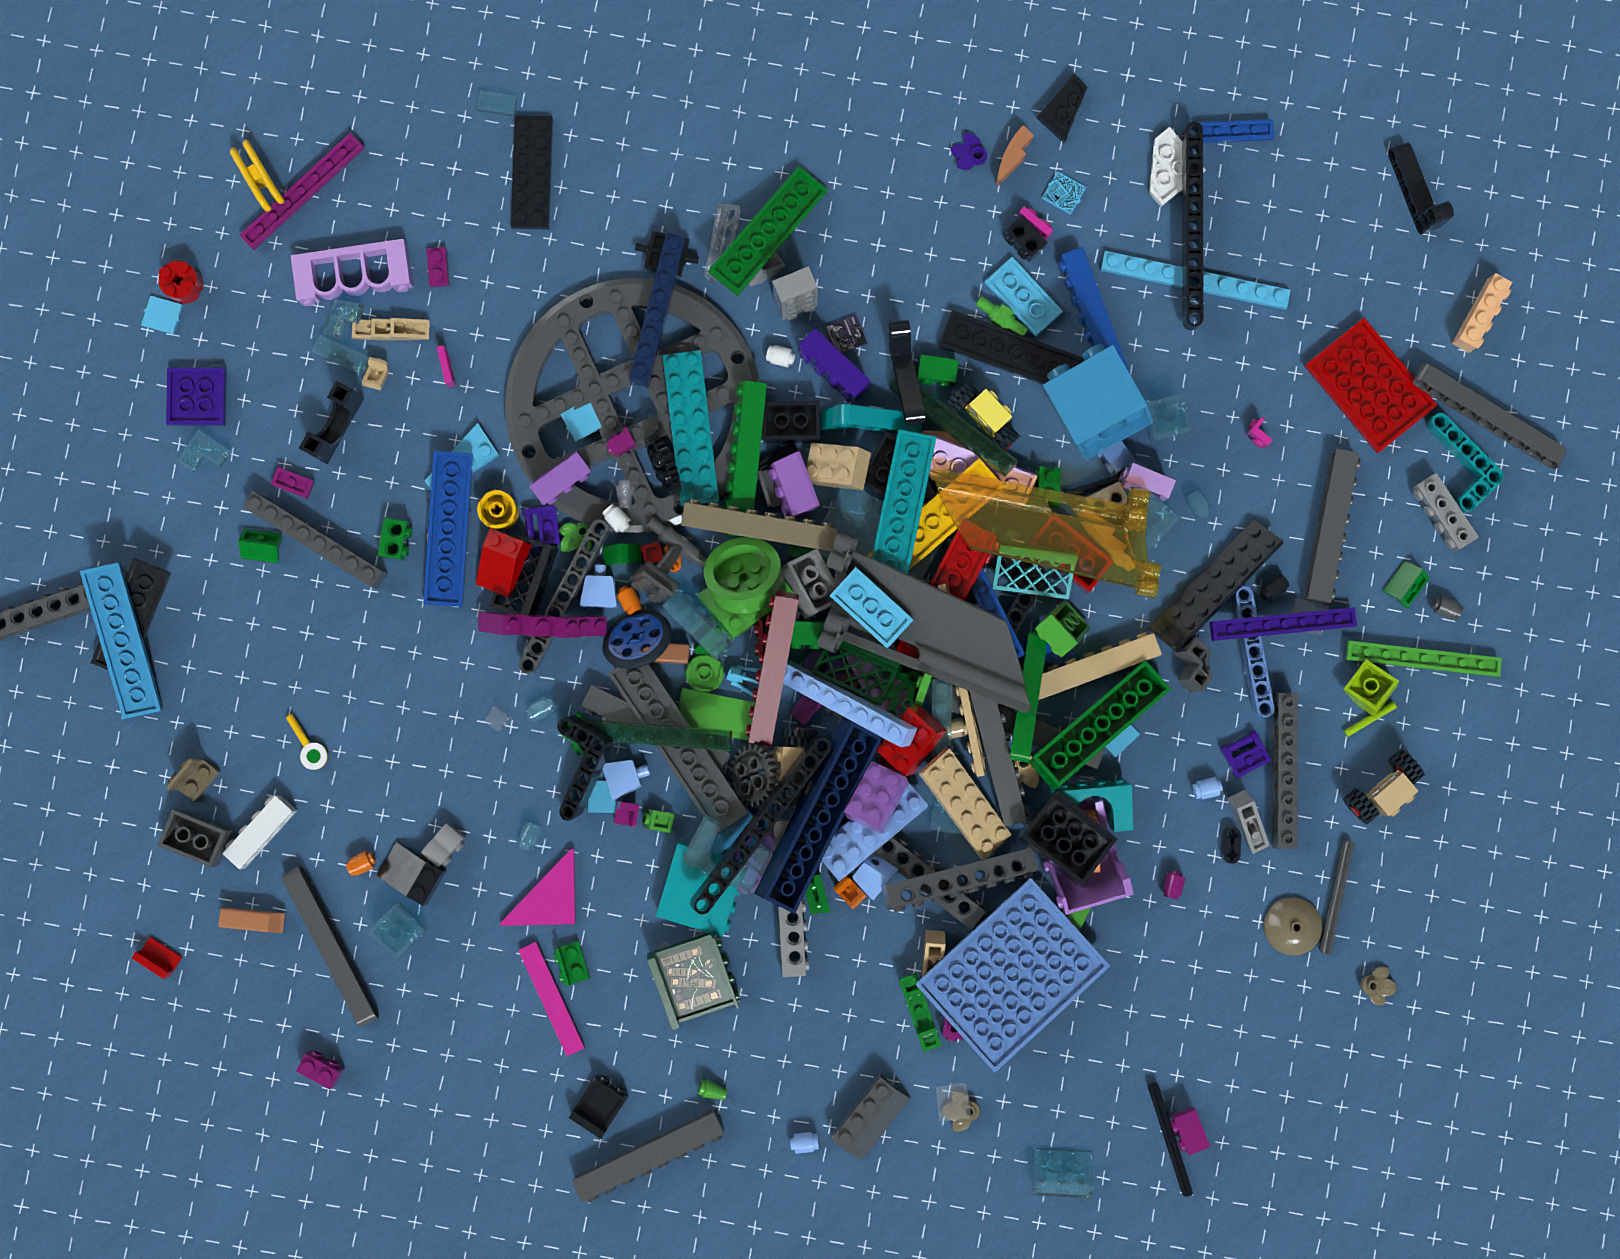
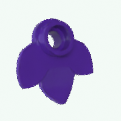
(966, 152)

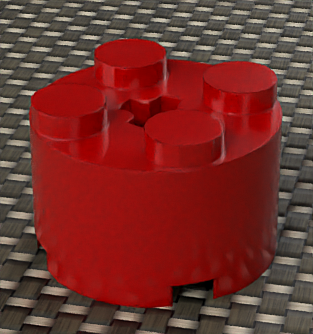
(180, 273)

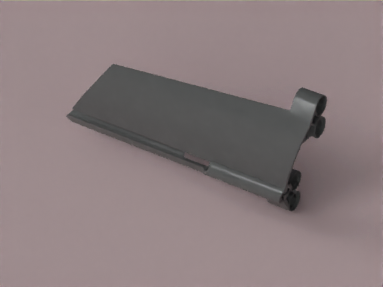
(952, 636)

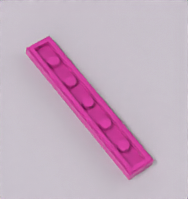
(551, 998)

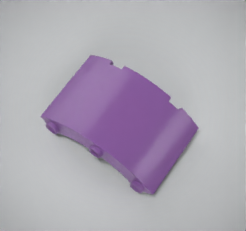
(1102, 886)

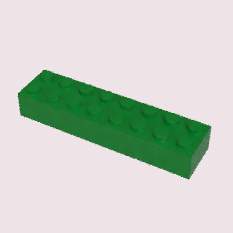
(1099, 725)

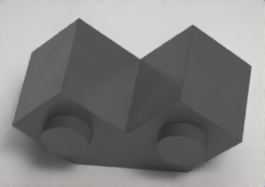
(1197, 672)

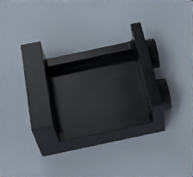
(599, 1106)

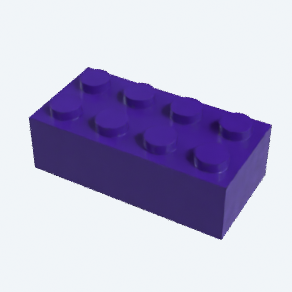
(833, 366)

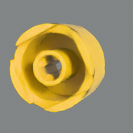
(490, 503)

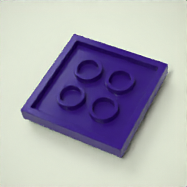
(196, 397)

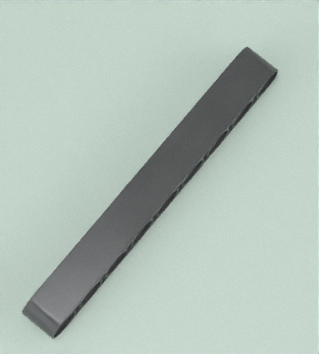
(1489, 416)
(572, 590)
(330, 946)

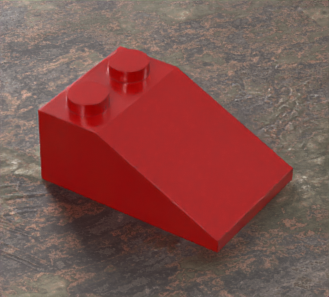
(501, 562)

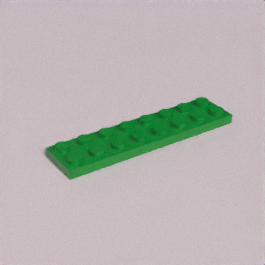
(767, 231)

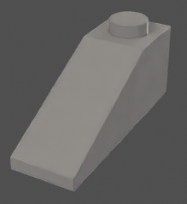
(1249, 821)

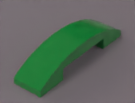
(920, 1013)

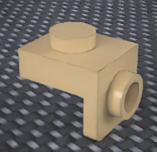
(376, 373)

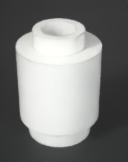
(780, 356)
(616, 518)

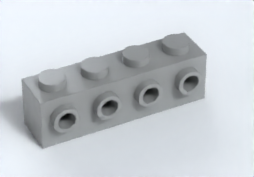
(1444, 512)

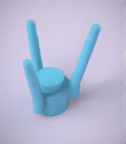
(737, 675)

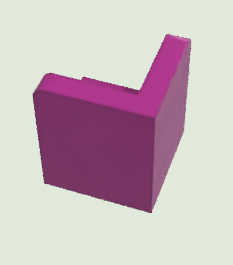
(626, 813)

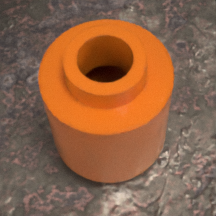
(629, 600)
(361, 863)

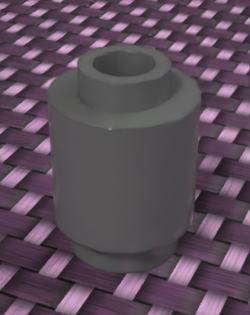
(1447, 608)

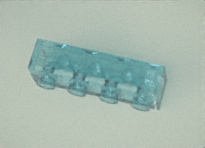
(700, 627)

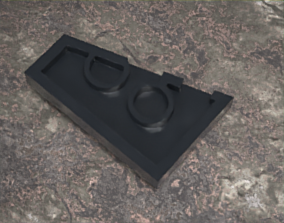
(1062, 109)

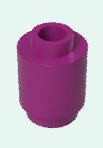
(1173, 884)

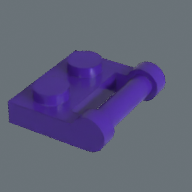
(547, 524)
(1247, 760)

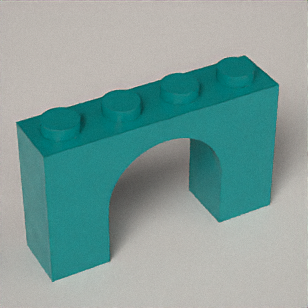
(1116, 793)

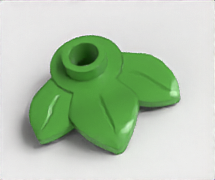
(573, 537)

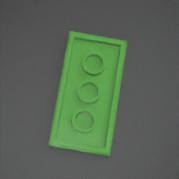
(715, 712)

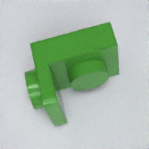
(658, 820)

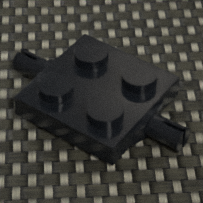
(654, 249)

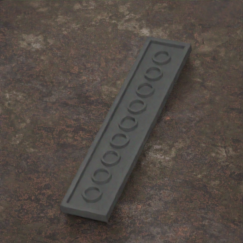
(691, 765)

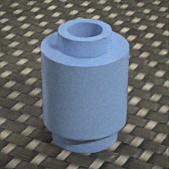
(1207, 788)
(804, 1142)

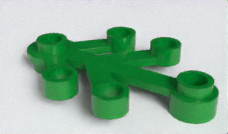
(895, 690)

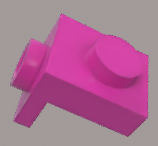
(1258, 437)

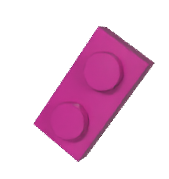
(1042, 227)

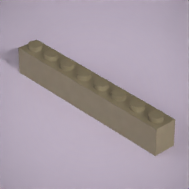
(758, 526)

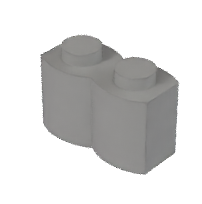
(443, 845)

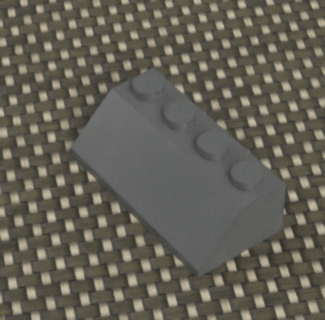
(870, 1117)

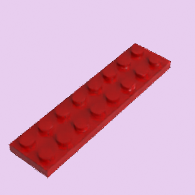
(958, 570)

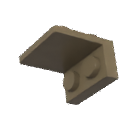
(193, 778)

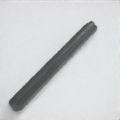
(1337, 897)

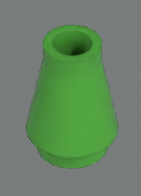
(711, 1090)

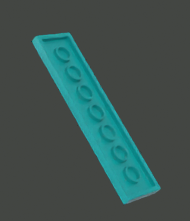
(691, 427)
(904, 499)

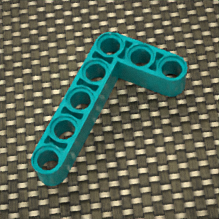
(864, 417)
(1467, 460)

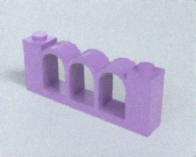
(306, 277)

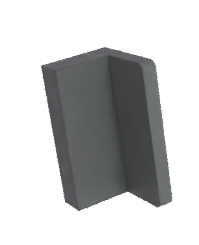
(768, 490)

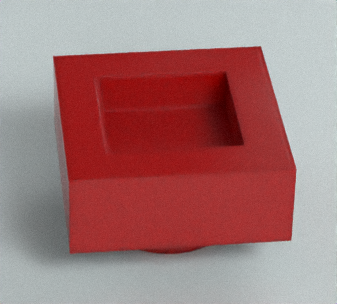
(652, 552)

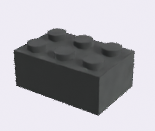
(195, 837)

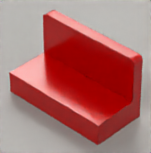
(157, 958)

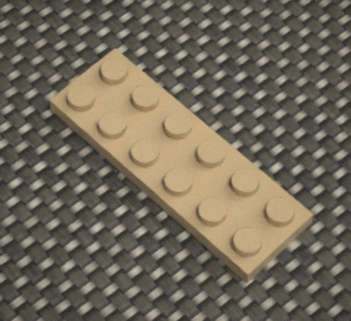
(964, 803)

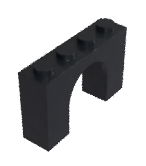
(345, 406)

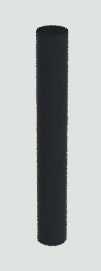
(1094, 485)

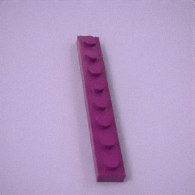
(302, 191)

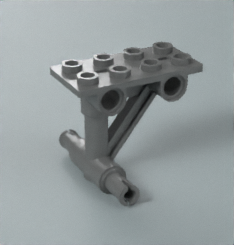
(654, 579)

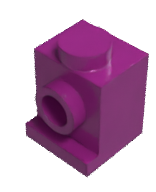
(620, 443)

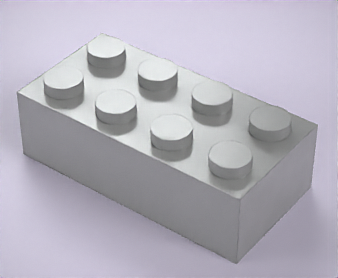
(795, 294)

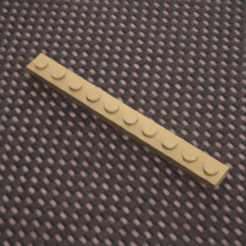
(970, 726)

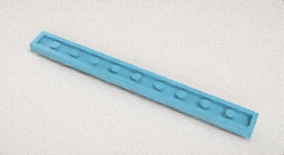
(1213, 283)

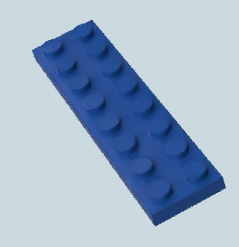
(448, 528)

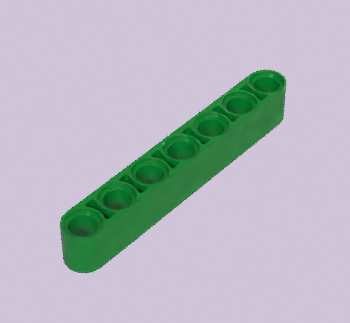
(1032, 676)

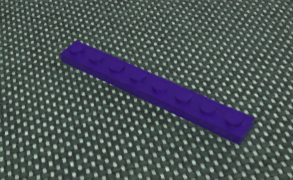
(1282, 624)

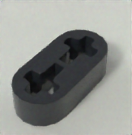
(1236, 845)

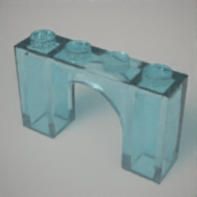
(700, 856)

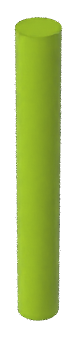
(1369, 719)

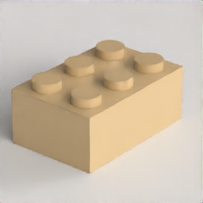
(838, 466)

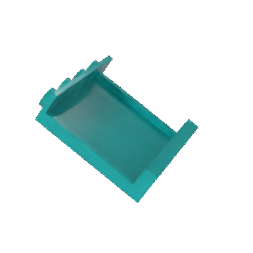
(680, 888)

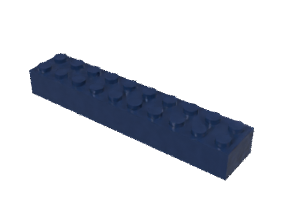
(818, 816)

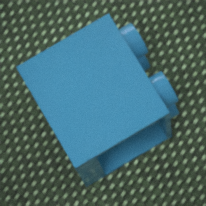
(1098, 400)

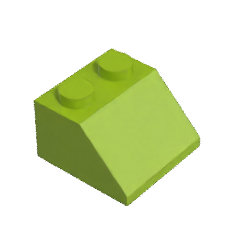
(1371, 687)

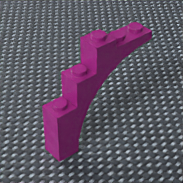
(541, 625)

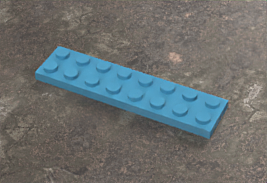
(121, 640)

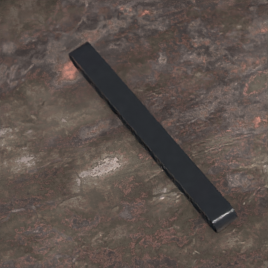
(1189, 234)
(752, 829)

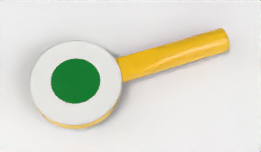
(313, 754)

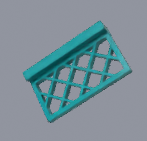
(1035, 591)

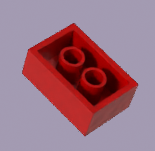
(928, 733)

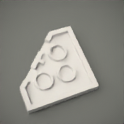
(1167, 167)

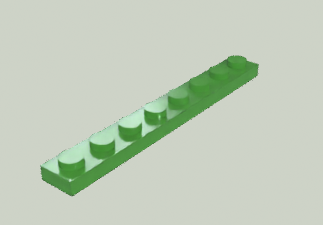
(1423, 658)

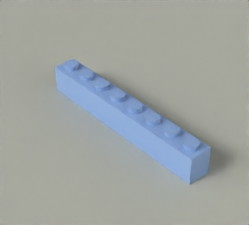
(849, 705)

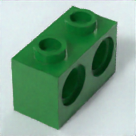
(389, 539)

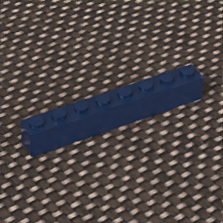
(657, 310)

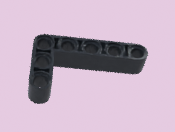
(1415, 191)
(905, 372)
(1016, 607)
(586, 765)

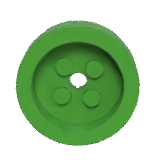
(731, 563)

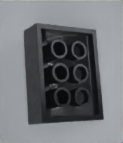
(1067, 838)

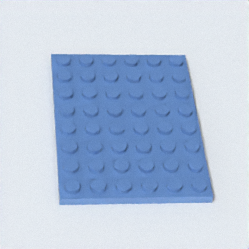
(1012, 975)

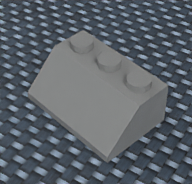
(812, 582)

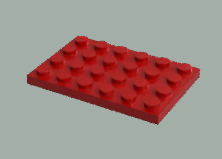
(1370, 385)

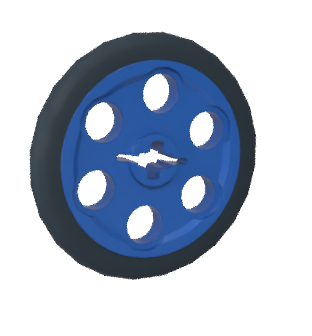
(637, 659)

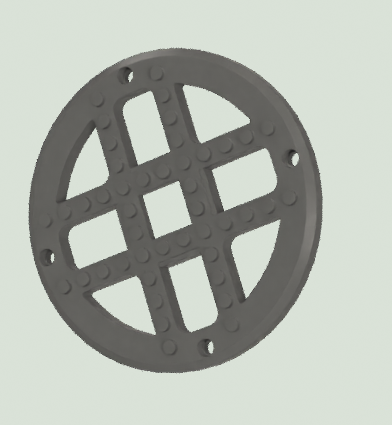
(564, 324)

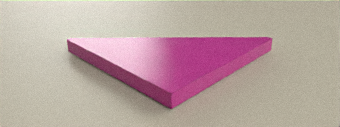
(550, 900)

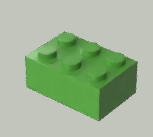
(1062, 628)

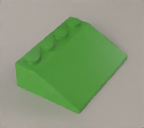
(735, 623)

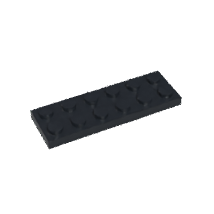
(531, 172)
(146, 588)

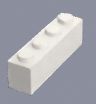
(259, 831)

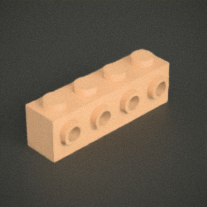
(1482, 312)

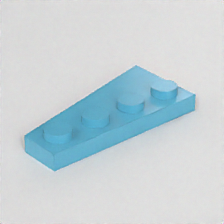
(477, 444)

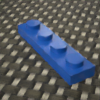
(1238, 131)

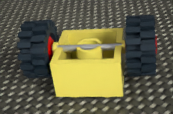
(986, 412)

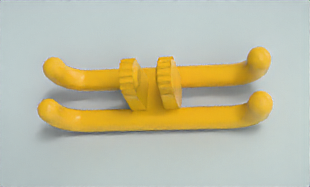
(256, 175)

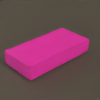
(446, 366)

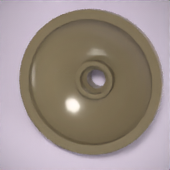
(1280, 922)

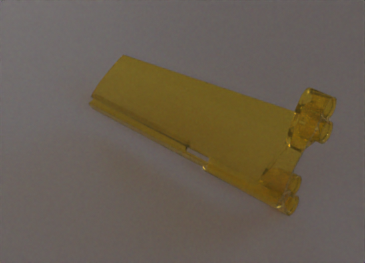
(1016, 522)

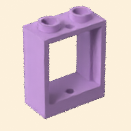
(1147, 479)

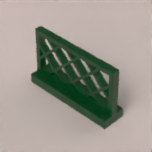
(867, 656)

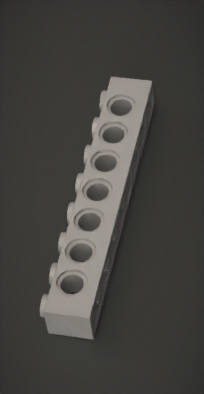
(791, 967)

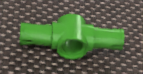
(1001, 316)

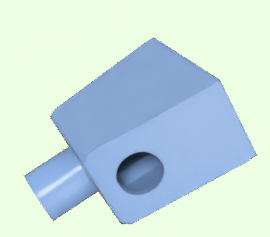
(599, 590)
(624, 777)
(874, 875)

